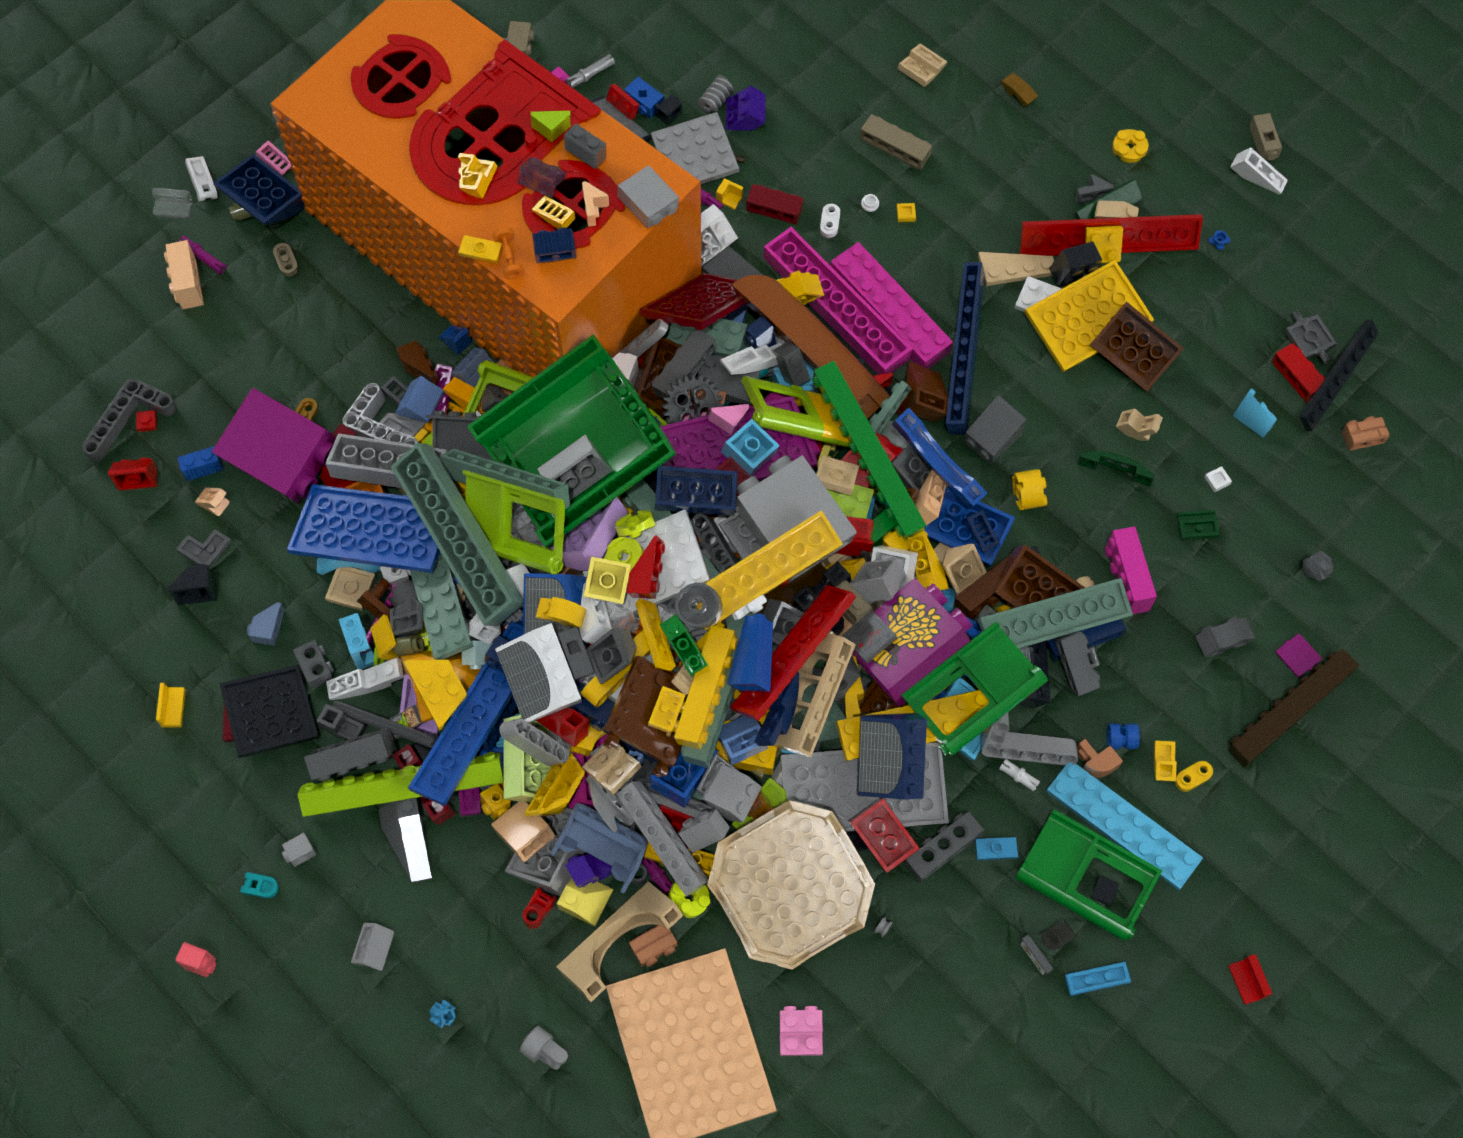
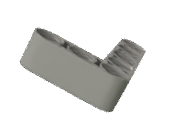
(362, 412)
(1000, 743)

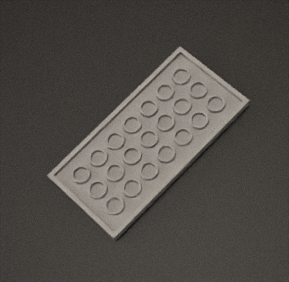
(832, 784)

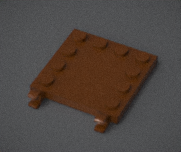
(633, 711)

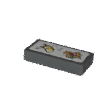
(1036, 955)

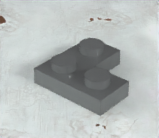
(207, 552)

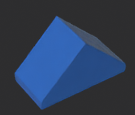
(456, 338)

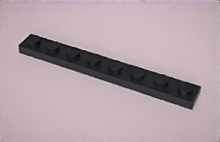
(1338, 375)

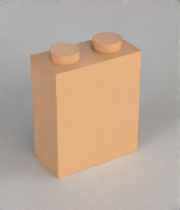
(523, 833)

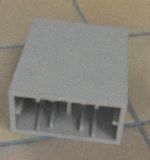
(787, 500)

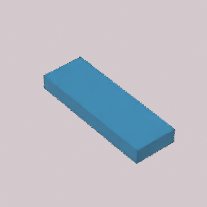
(1097, 978)

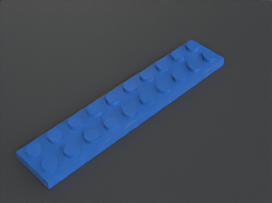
(465, 732)

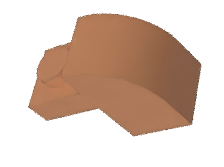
(1098, 764)

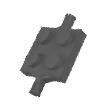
(1311, 336)

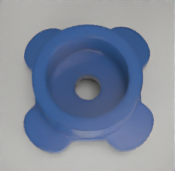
(1219, 235)

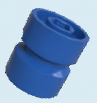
(1123, 736)

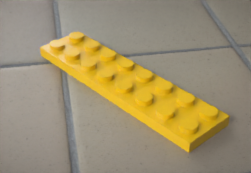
(774, 564)
(946, 713)

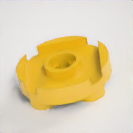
(1132, 137)

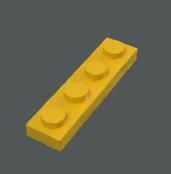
(655, 635)

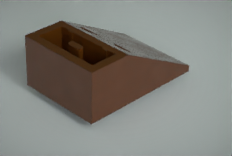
(928, 394)

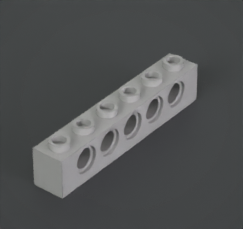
(662, 837)

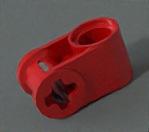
(540, 905)

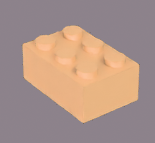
(183, 274)

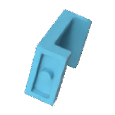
(356, 641)

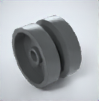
(689, 598)

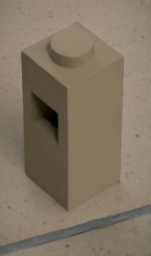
(1265, 136)

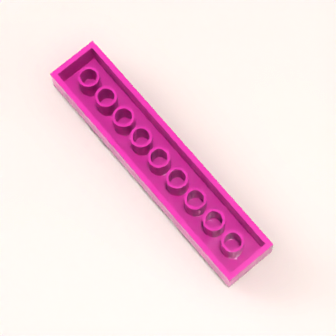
(841, 305)

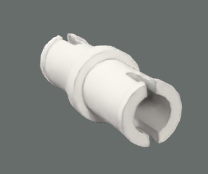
(1019, 775)

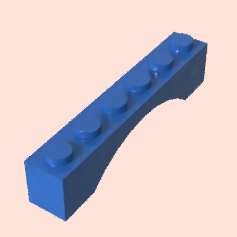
(922, 442)

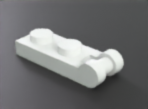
(201, 178)

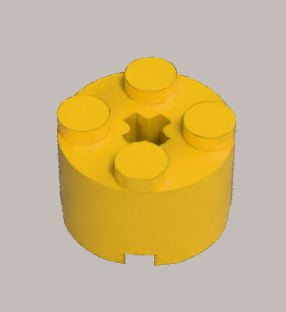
(1029, 488)

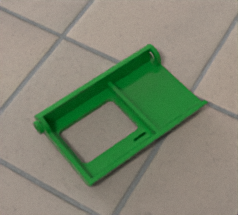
(1061, 860)

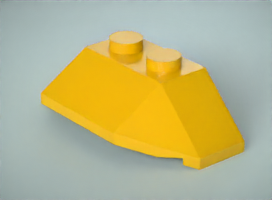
(556, 789)

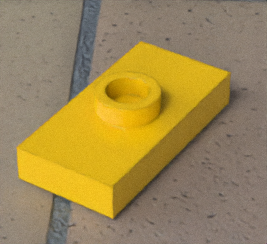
(480, 249)

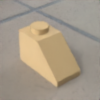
(1115, 209)

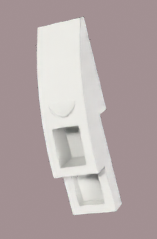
(365, 681)

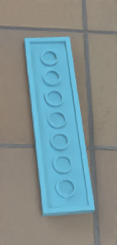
(1124, 824)

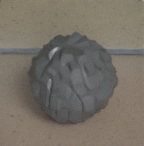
(1318, 566)

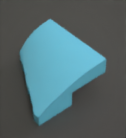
(1255, 414)

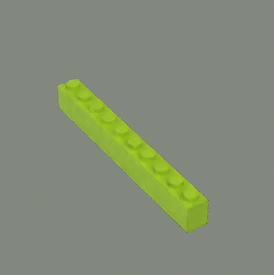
(388, 786)

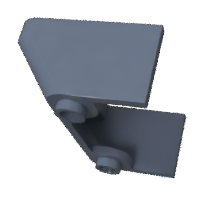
(591, 834)

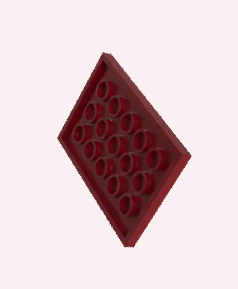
(696, 302)

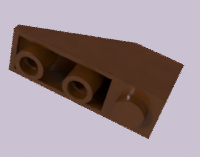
(415, 363)

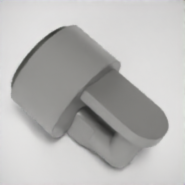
(539, 1045)

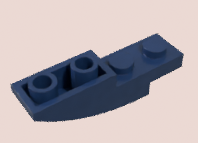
(780, 715)

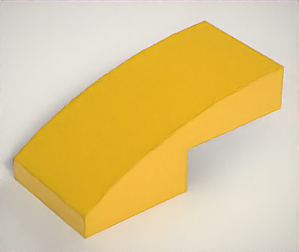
(1164, 761)

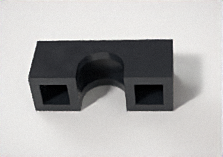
(832, 576)

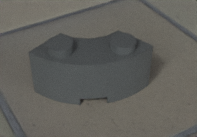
(1222, 637)

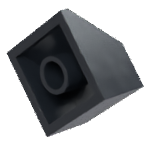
(194, 585)

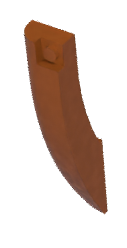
(816, 342)

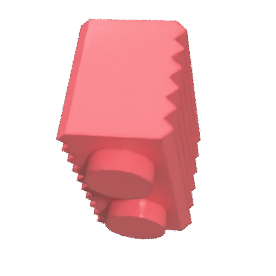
(196, 960)

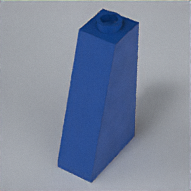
(753, 656)

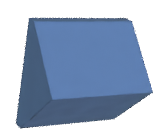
(420, 400)

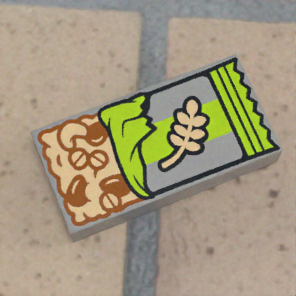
(409, 718)

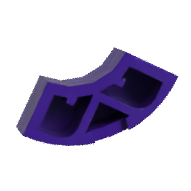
(587, 869)

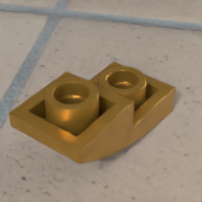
(1015, 85)

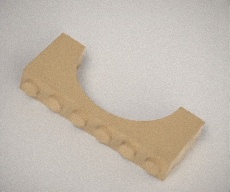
(643, 908)

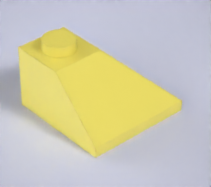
(584, 902)

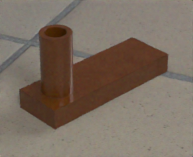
(371, 601)

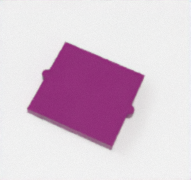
(1298, 655)

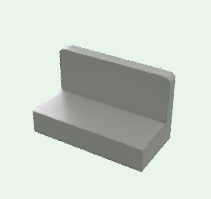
(372, 946)

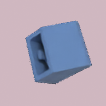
(738, 739)

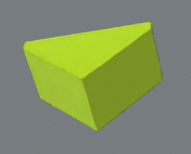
(550, 123)

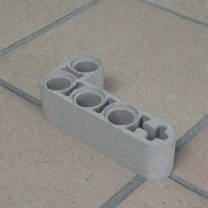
(544, 747)

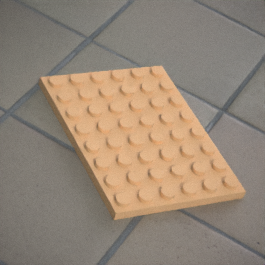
(690, 1048)

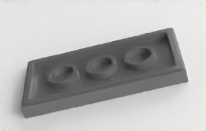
(730, 265)

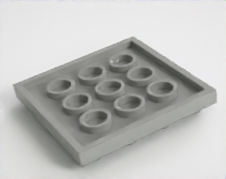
(698, 147)

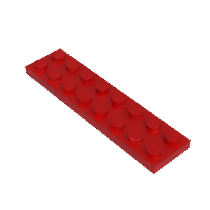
(796, 649)

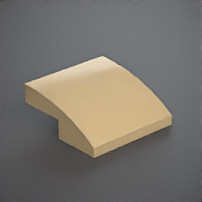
(922, 65)
(611, 767)

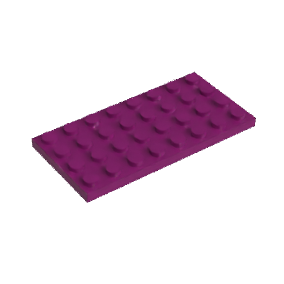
(701, 442)

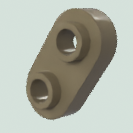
(285, 261)

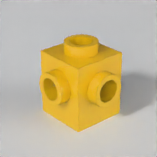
(494, 802)

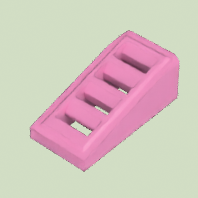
(269, 147)

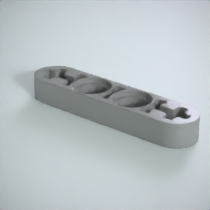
(647, 338)

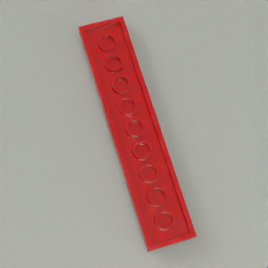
(1139, 234)

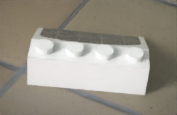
(538, 674)

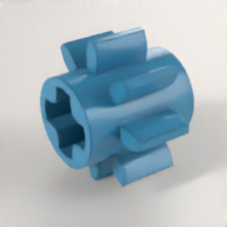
(442, 1014)

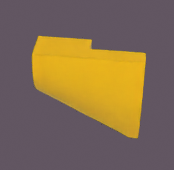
(475, 174)

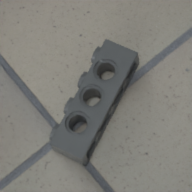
(966, 824)

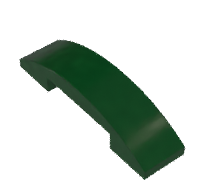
(1116, 461)

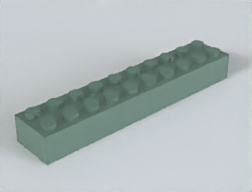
(457, 535)

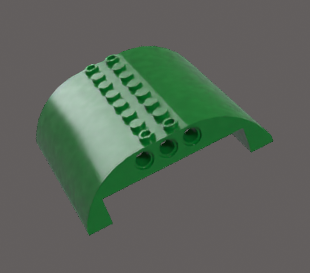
(560, 405)

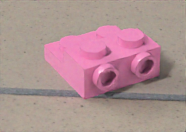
(801, 1031)

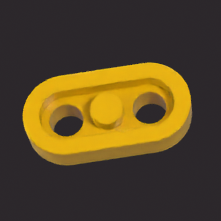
(1194, 775)

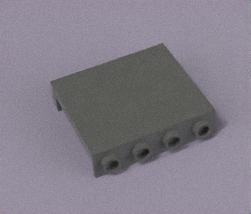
(451, 433)

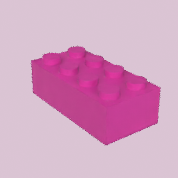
(1130, 565)

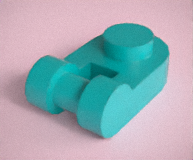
(265, 888)

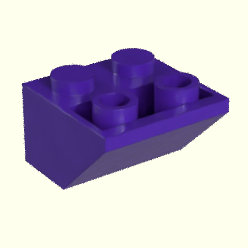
(745, 110)

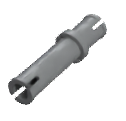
(584, 74)

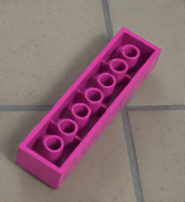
(893, 305)

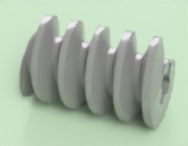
(715, 94)

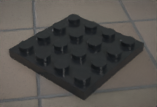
(268, 711)

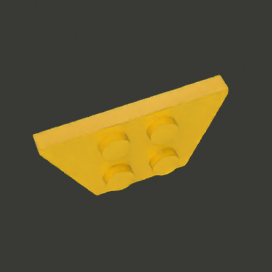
(437, 687)

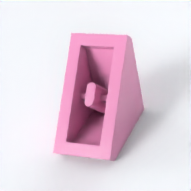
(728, 417)

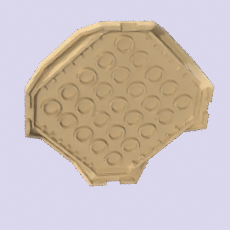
(791, 883)

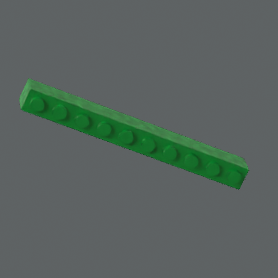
(869, 451)

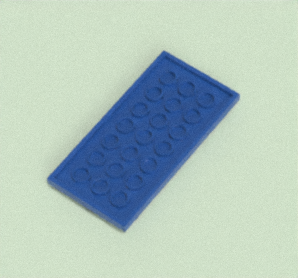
(363, 529)

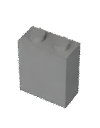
(648, 197)

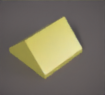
(607, 580)

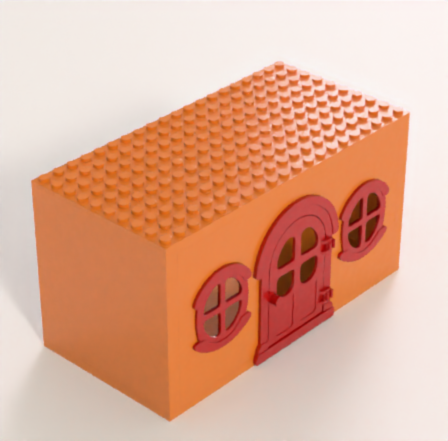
(374, 168)

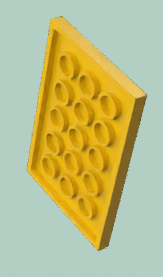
(1080, 311)

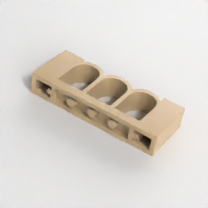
(838, 652)

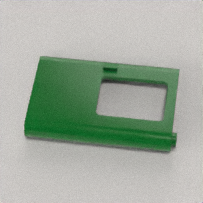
(995, 669)

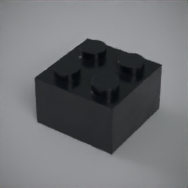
(1075, 263)

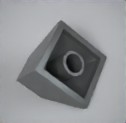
(611, 653)

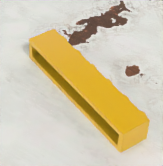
(706, 688)

